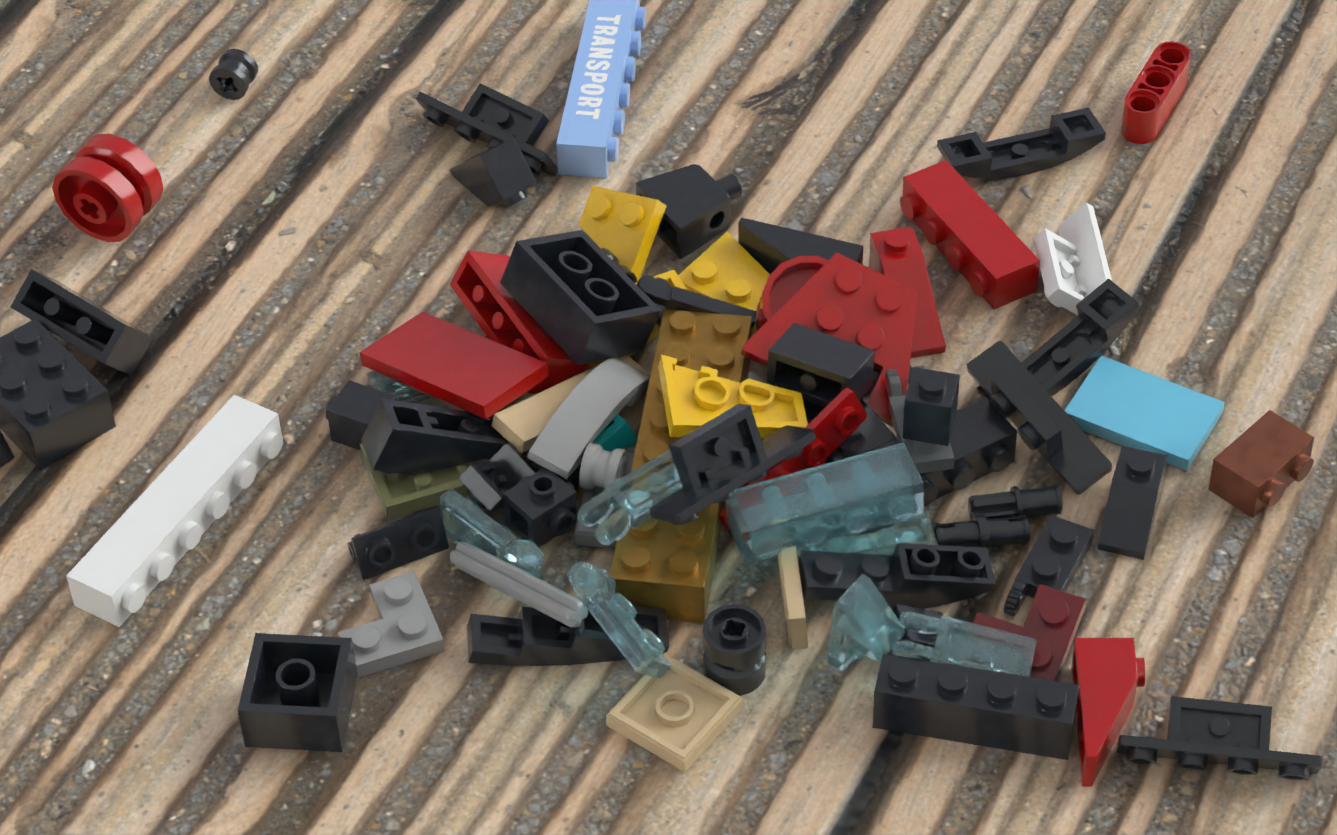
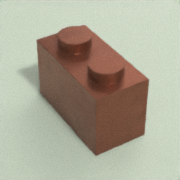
(1262, 464)

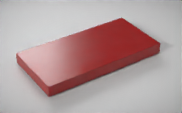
(454, 365)

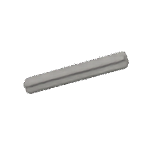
(519, 584)

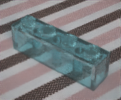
(825, 502)

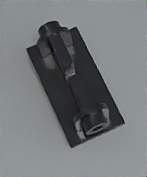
(399, 542)

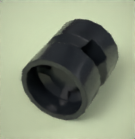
(735, 648)

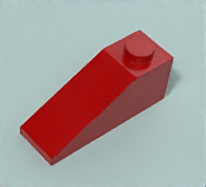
(900, 257)
(1107, 690)

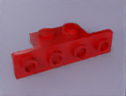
(831, 428)

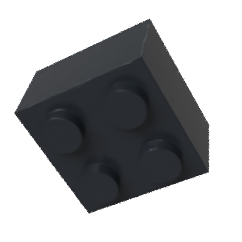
(298, 692)

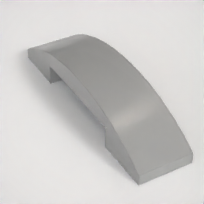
(586, 414)

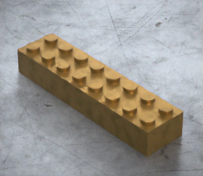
(662, 561)

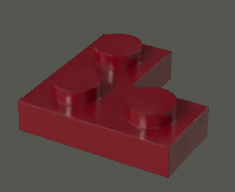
(1052, 623)

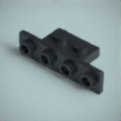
(494, 120)
(1039, 417)
(722, 458)
(1219, 734)

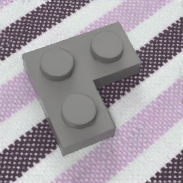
(404, 629)

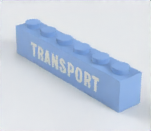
(600, 88)

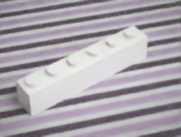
(175, 511)

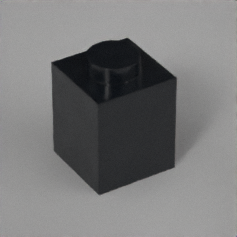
(930, 406)
(352, 412)

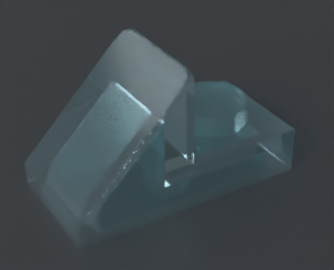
(862, 625)

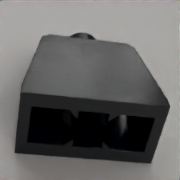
(695, 207)

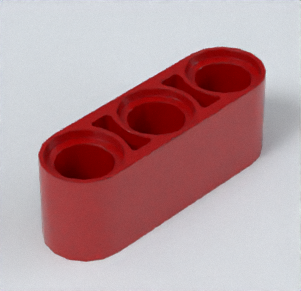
(1155, 92)

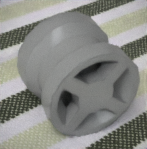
(602, 466)

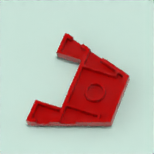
(855, 307)

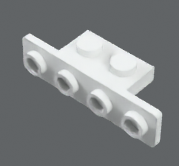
(1074, 261)

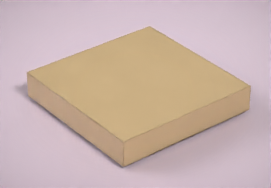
(675, 713)

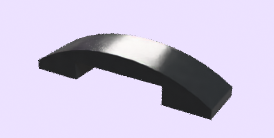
(1026, 153)
(1083, 340)

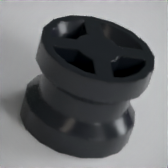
(233, 74)

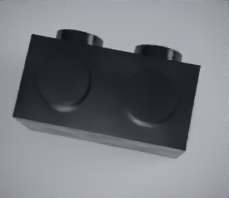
(819, 365)

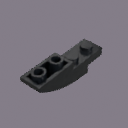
(911, 576)

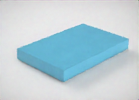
(1144, 412)

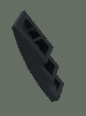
(544, 641)

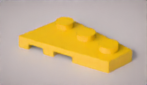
(701, 395)

